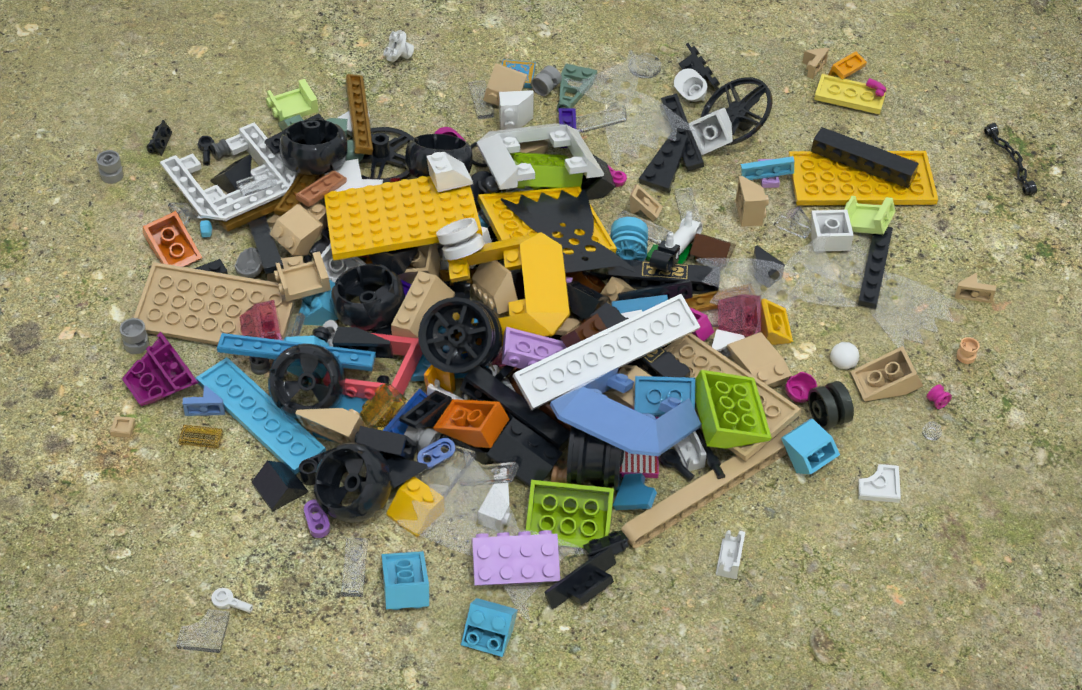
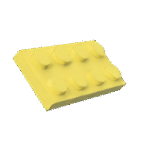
(848, 94)

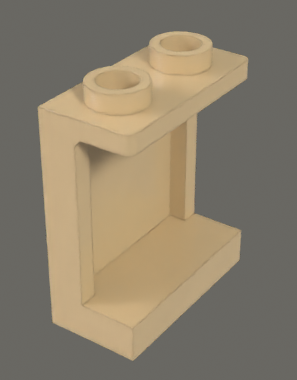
(303, 279)

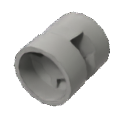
(546, 80)
(110, 166)
(134, 336)
(422, 436)

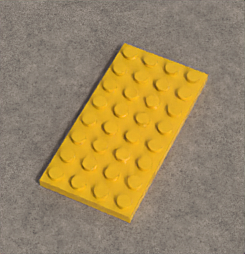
(828, 182)

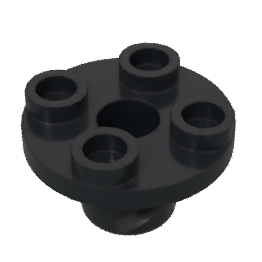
(483, 184)

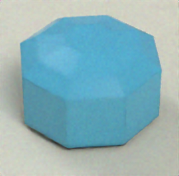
(206, 228)

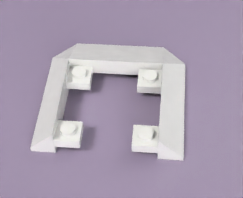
(499, 144)
(212, 201)

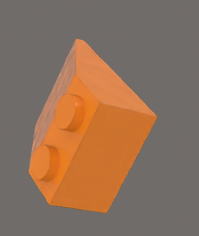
(171, 241)
(473, 421)

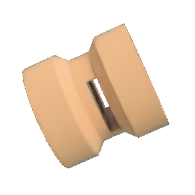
(967, 350)

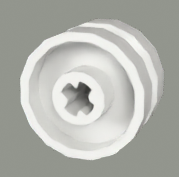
(460, 238)

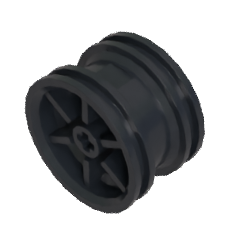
(487, 329)
(593, 460)

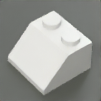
(515, 109)
(712, 131)
(447, 172)
(833, 222)

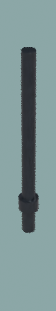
(713, 461)

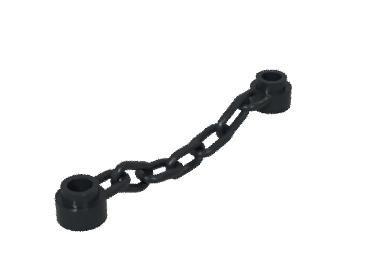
(1028, 187)

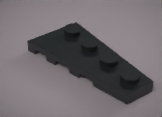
(663, 167)

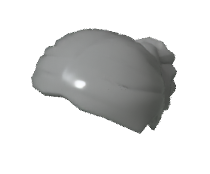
(249, 263)

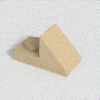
(815, 60)
(645, 202)
(971, 290)

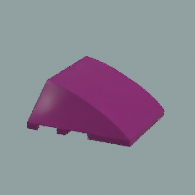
(158, 373)

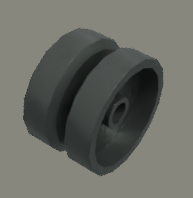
(831, 405)

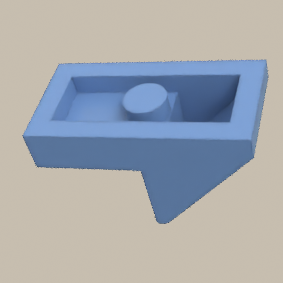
(207, 405)

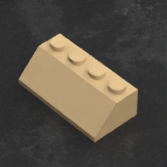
(494, 286)
(423, 293)

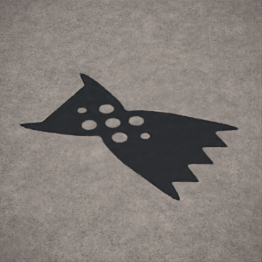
(576, 214)

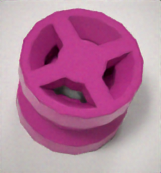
(939, 396)

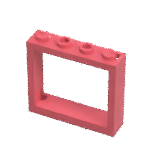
(400, 346)

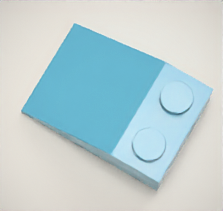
(405, 580)

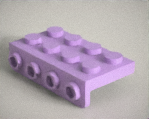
(526, 348)
(515, 558)

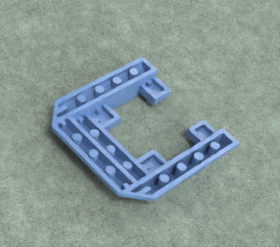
(620, 425)

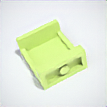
(293, 103)
(868, 217)

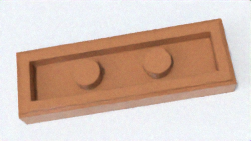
(321, 187)

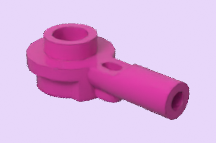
(618, 177)

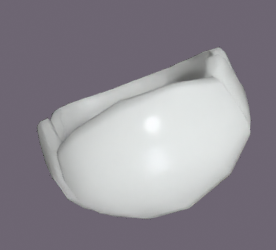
(844, 355)

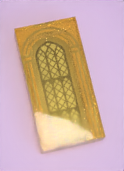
(200, 436)

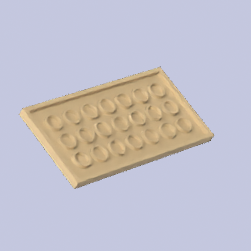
(203, 303)
(701, 356)

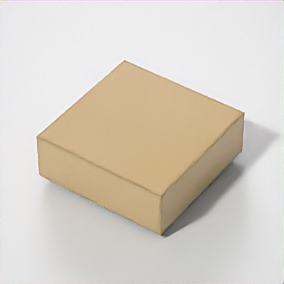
(122, 426)

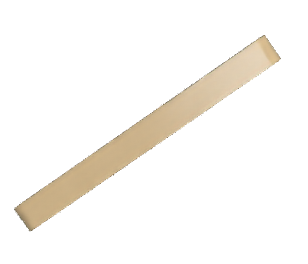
(701, 492)

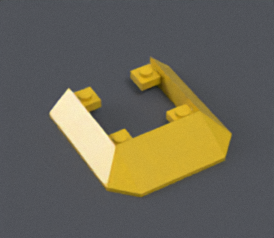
(543, 277)

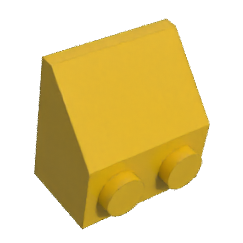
(402, 506)

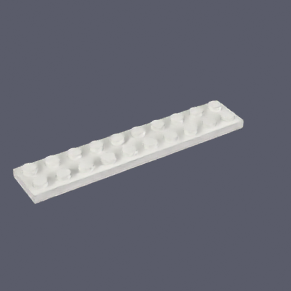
(606, 351)

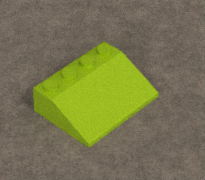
(549, 171)
(730, 410)
(570, 510)

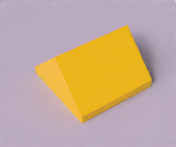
(775, 323)

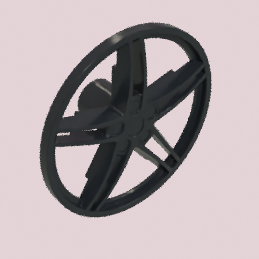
(739, 109)
(385, 152)

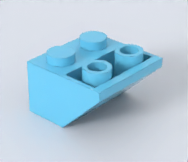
(318, 308)
(809, 447)
(489, 627)

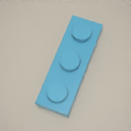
(768, 168)

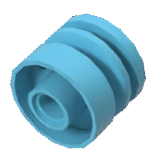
(630, 238)

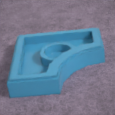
(634, 493)

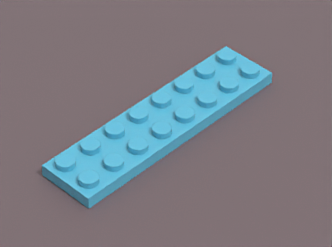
(260, 415)

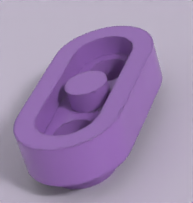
(316, 520)

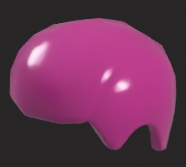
(799, 387)

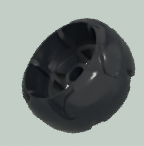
(427, 144)
(313, 147)
(379, 294)
(309, 356)
(373, 488)

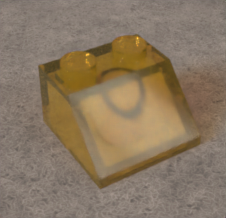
(382, 407)

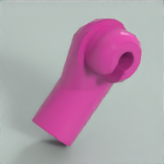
(878, 86)

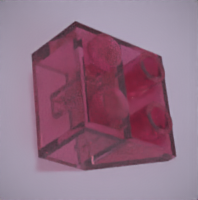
(740, 314)
(261, 321)

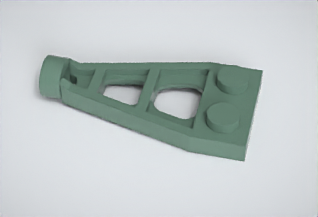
(576, 73)

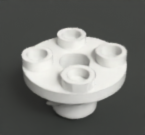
(398, 47)

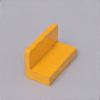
(847, 65)
(446, 379)

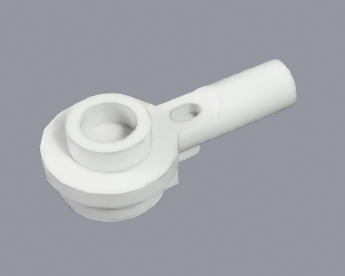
(223, 599)

